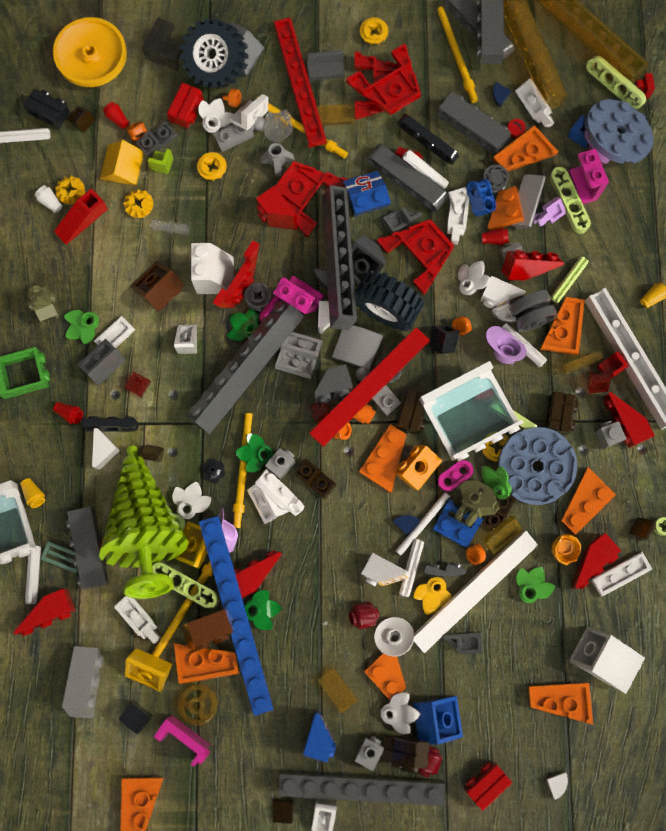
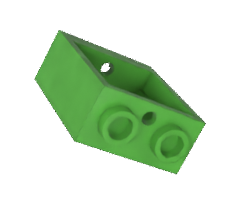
(5, 391)

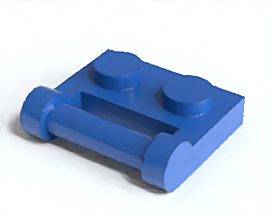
(454, 529)

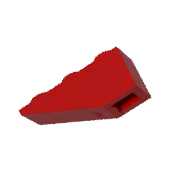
(80, 216)
(526, 265)
(632, 423)
(596, 555)
(253, 576)
(47, 610)

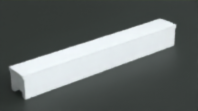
(623, 340)

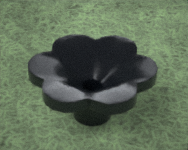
(214, 475)

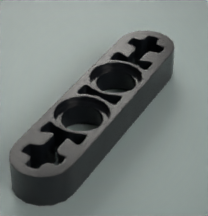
(428, 139)

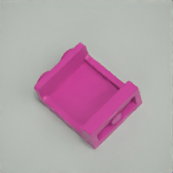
(590, 177)
(299, 294)
(185, 735)

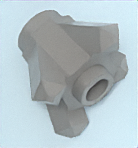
(276, 157)

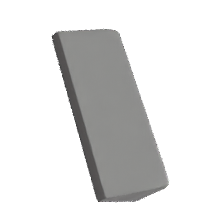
(529, 196)

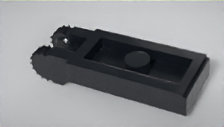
(111, 424)

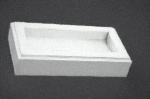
(116, 332)

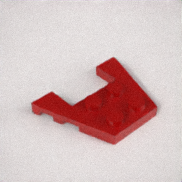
(380, 70)
(394, 89)
(298, 188)
(427, 245)
(243, 279)

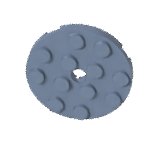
(608, 117)
(557, 460)

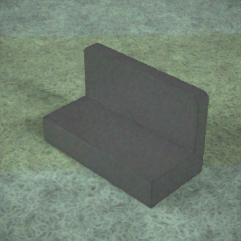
(325, 65)
(101, 362)

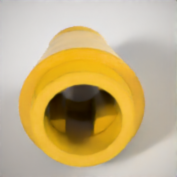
(654, 295)
(33, 495)

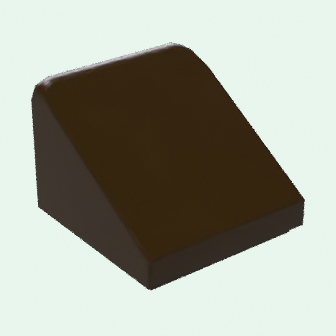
(81, 118)
(152, 453)
(642, 528)
(283, 811)

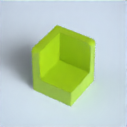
(161, 161)

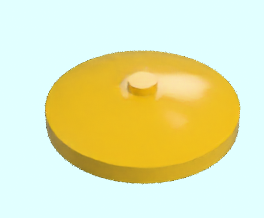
(90, 52)

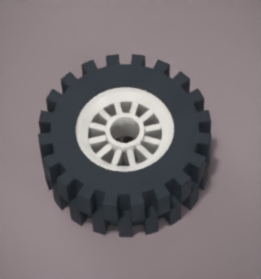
(234, 54)
(388, 300)

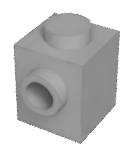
(610, 434)
(281, 463)
(369, 752)

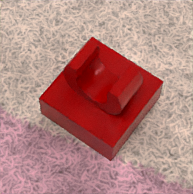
(646, 85)

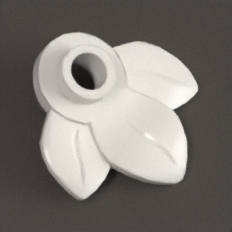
(214, 113)
(473, 277)
(190, 497)
(402, 713)

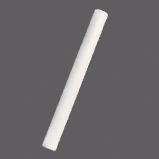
(422, 524)

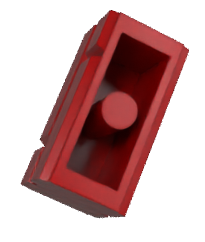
(185, 105)
(487, 785)

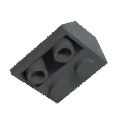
(334, 385)

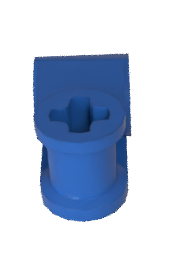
(481, 199)

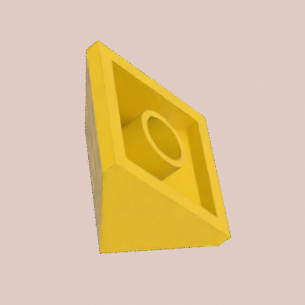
(122, 163)
(196, 549)
(147, 669)

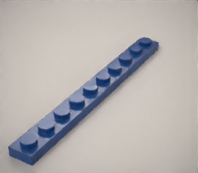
(237, 615)

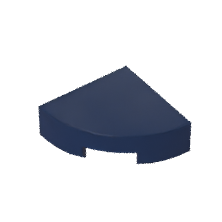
(500, 94)
(406, 523)

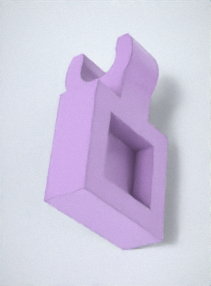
(551, 212)

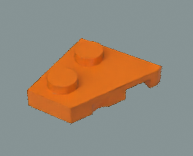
(507, 210)
(387, 675)

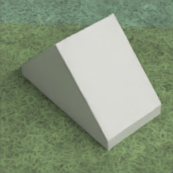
(323, 317)
(186, 339)
(103, 450)
(324, 815)

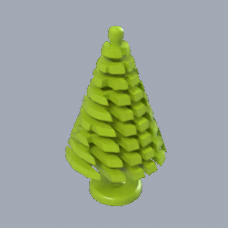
(141, 527)

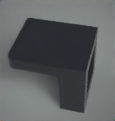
(444, 339)
(135, 717)

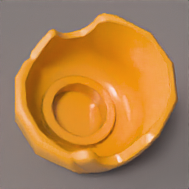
(566, 549)

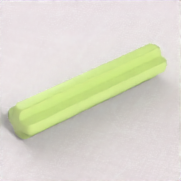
(569, 279)

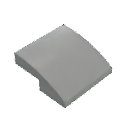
(357, 347)
(299, 355)

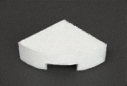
(457, 197)
(503, 313)
(557, 784)

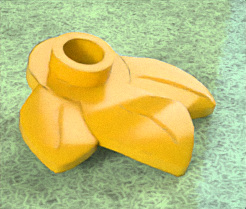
(432, 598)

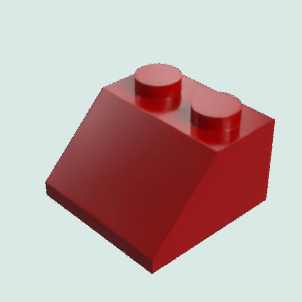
(275, 210)

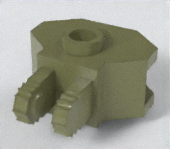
(42, 301)
(477, 500)

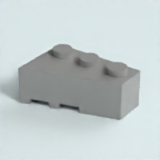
(83, 682)

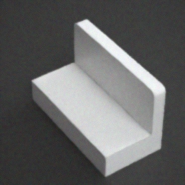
(249, 112)
(265, 505)

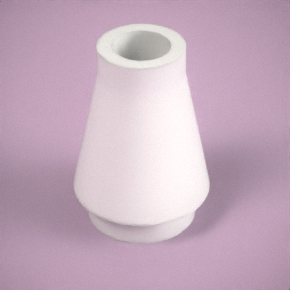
(47, 198)

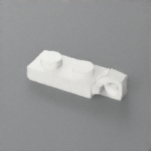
(535, 103)
(457, 221)
(279, 492)
(137, 618)

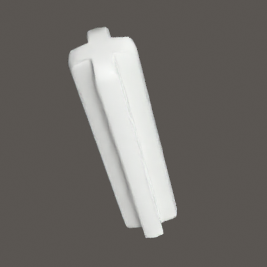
(24, 135)
(425, 169)
(532, 353)
(411, 567)
(33, 576)

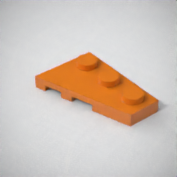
(525, 150)
(566, 329)
(385, 459)
(586, 502)
(204, 664)
(563, 699)
(138, 801)

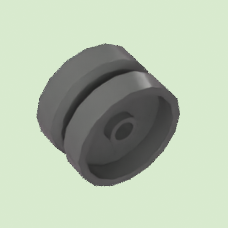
(533, 310)

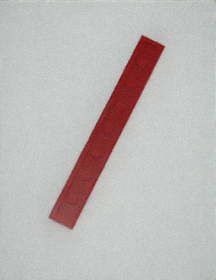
(300, 82)
(369, 387)

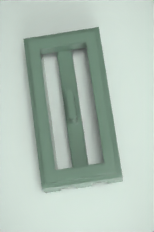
(46, 551)

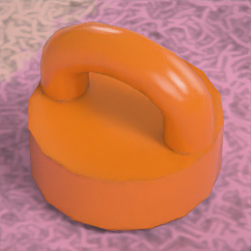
(233, 98)
(136, 129)
(462, 324)
(344, 433)
(475, 554)

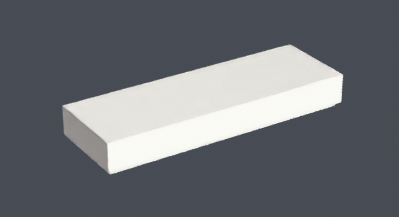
(621, 574)

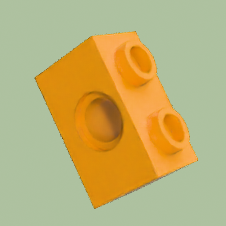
(428, 463)

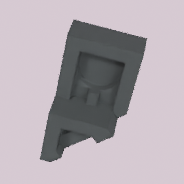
(399, 220)
(466, 643)

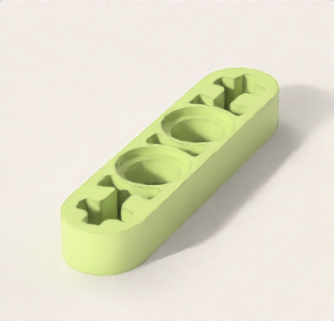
(618, 79)
(568, 200)
(185, 583)

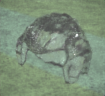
(277, 126)

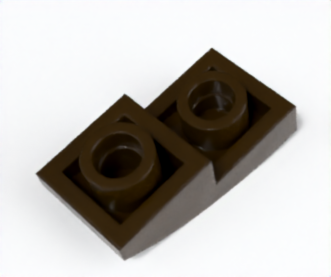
(315, 478)
(495, 520)

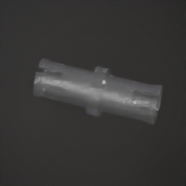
(170, 227)

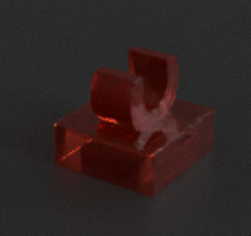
(599, 382)
(137, 384)
(320, 412)

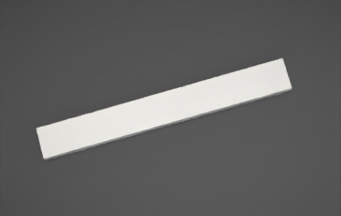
(474, 591)

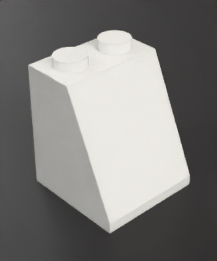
(210, 268)
(607, 659)

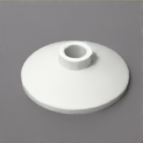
(392, 628)

